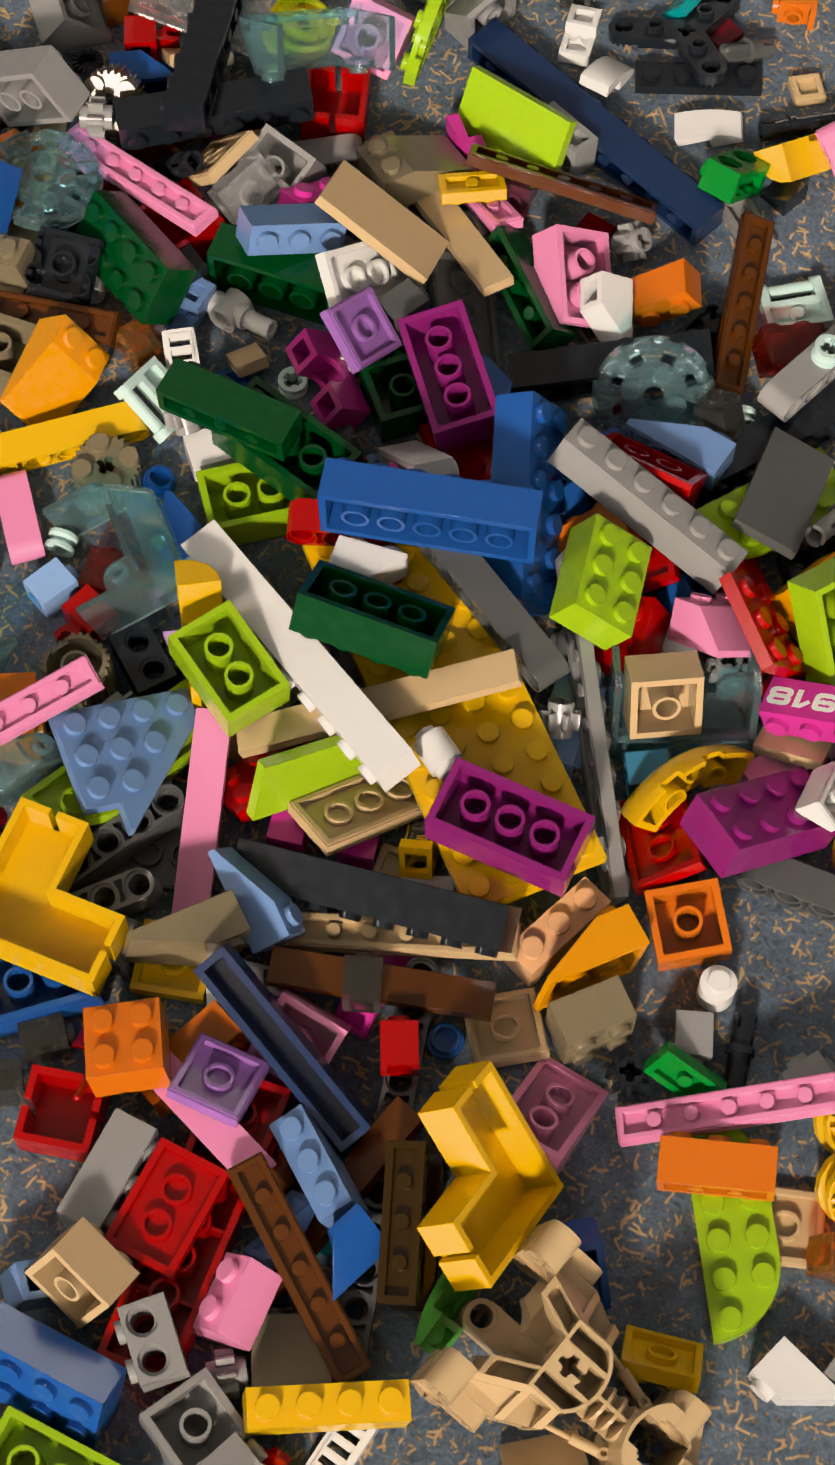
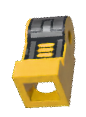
(417, 849)

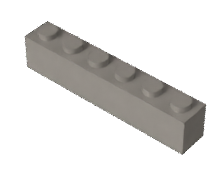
(647, 505)

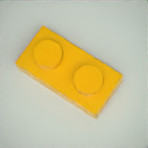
(471, 187)

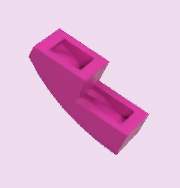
(458, 136)

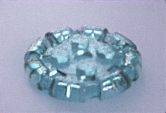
(58, 191)
(650, 373)

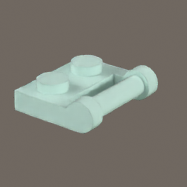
(809, 308)
(146, 381)

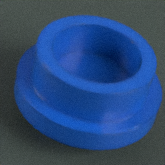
(159, 479)
(445, 1041)

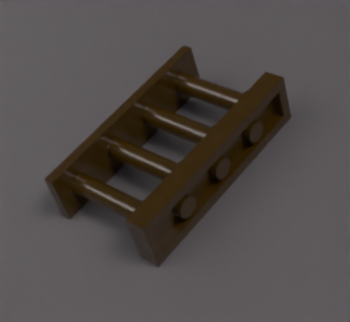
(410, 1190)

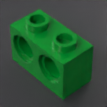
(733, 175)

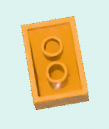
(54, 371)
(605, 949)

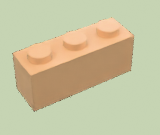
(557, 931)

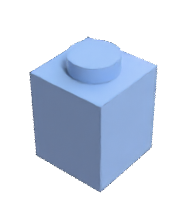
(51, 586)

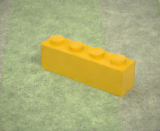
(326, 1407)

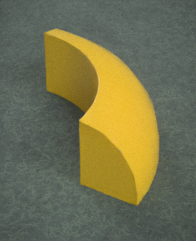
(794, 159)
(197, 593)
(668, 784)

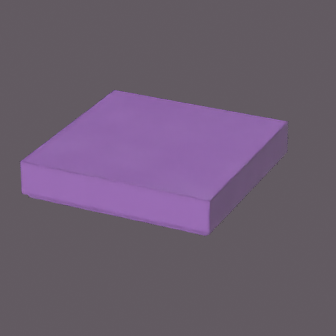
(361, 329)
(218, 1080)

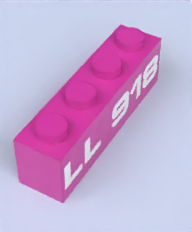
(799, 709)

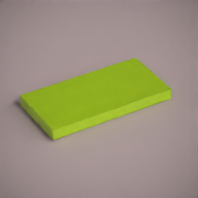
(514, 120)
(297, 774)

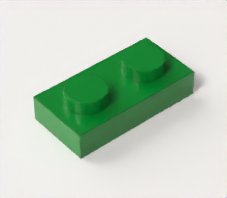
(681, 1072)

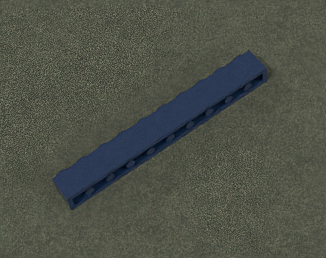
(619, 151)

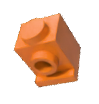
(795, 11)

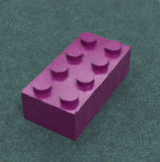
(449, 375)
(753, 823)
(509, 826)

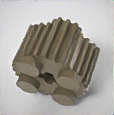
(114, 81)
(107, 461)
(72, 649)

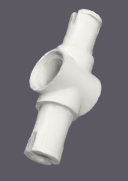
(235, 310)

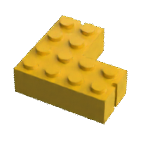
(39, 919)
(499, 1175)

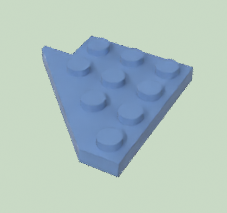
(123, 750)

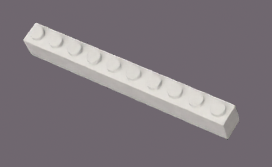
(306, 663)

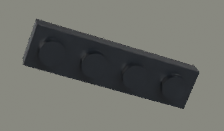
(675, 78)

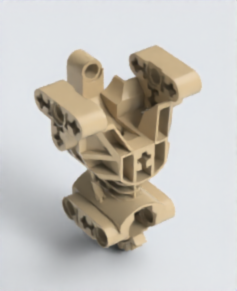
(558, 1364)

